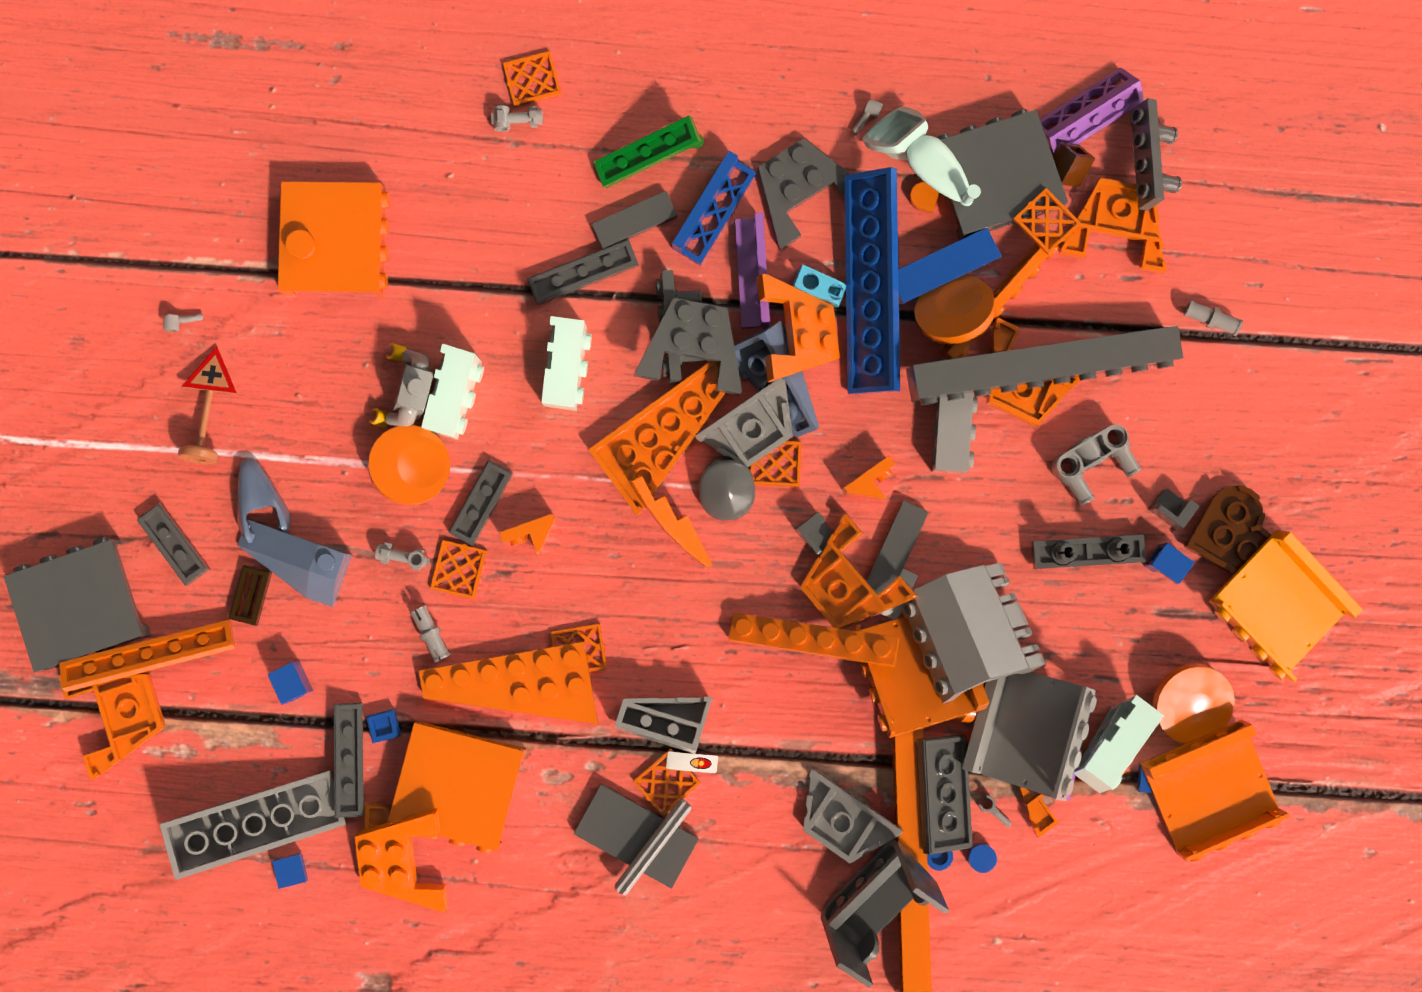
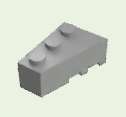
(665, 720)

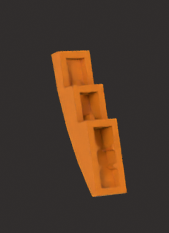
(678, 528)

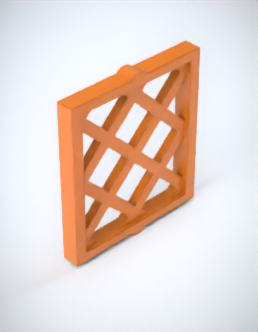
(528, 60)
(1032, 234)
(774, 482)
(439, 565)
(600, 646)
(650, 796)

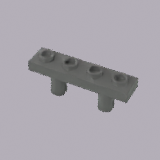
(1147, 155)
(665, 288)
(1088, 551)

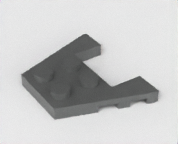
(792, 180)
(698, 333)

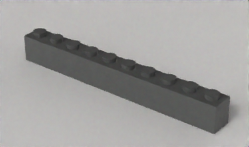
(1044, 363)

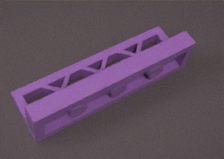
(1093, 113)
(751, 263)

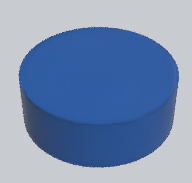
(982, 858)
(940, 861)

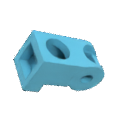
(819, 285)

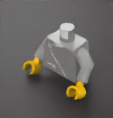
(412, 389)

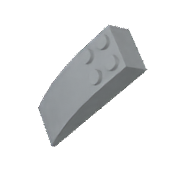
(250, 825)

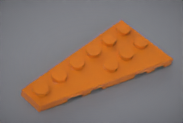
(658, 435)
(533, 682)

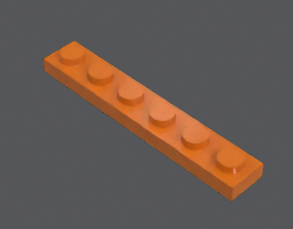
(1007, 289)
(814, 639)
(146, 655)

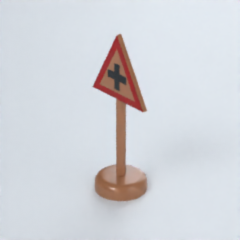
(209, 376)

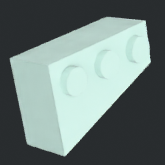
(566, 363)
(452, 392)
(1117, 743)

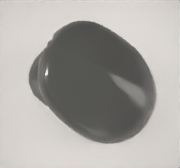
(726, 489)

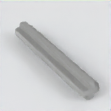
(653, 847)

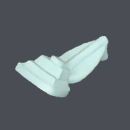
(905, 138)

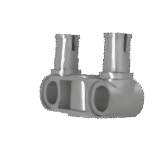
(1090, 453)

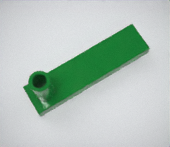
(648, 151)

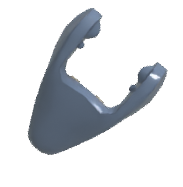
(257, 492)

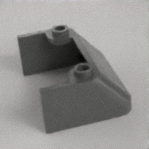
(871, 902)

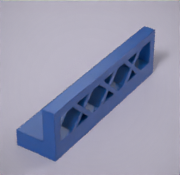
(704, 204)

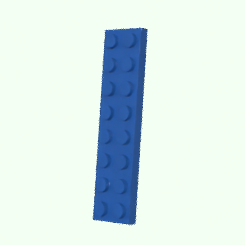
(872, 281)

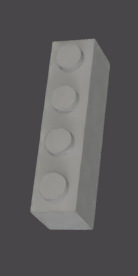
(953, 435)

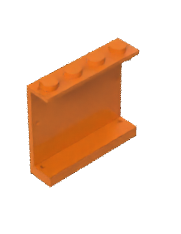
(348, 236)
(907, 690)
(463, 778)
(1213, 791)

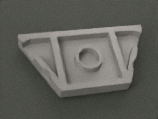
(753, 426)
(844, 821)

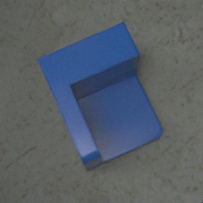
(1169, 562)
(290, 682)

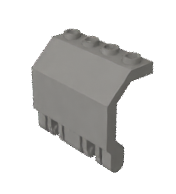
(970, 631)

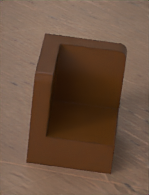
(1072, 163)

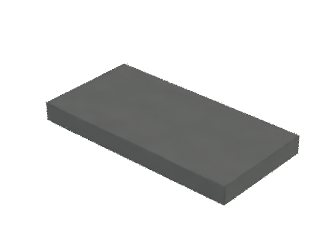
(944, 794)
(625, 827)

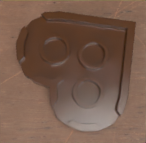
(1229, 528)

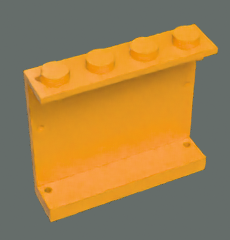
(1282, 603)

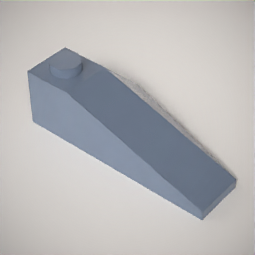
(752, 366)
(301, 563)

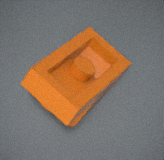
(864, 484)
(537, 529)

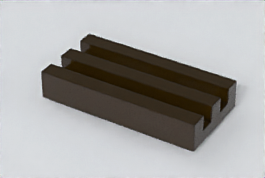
(266, 576)

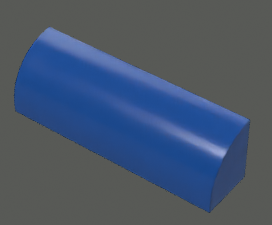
(946, 265)

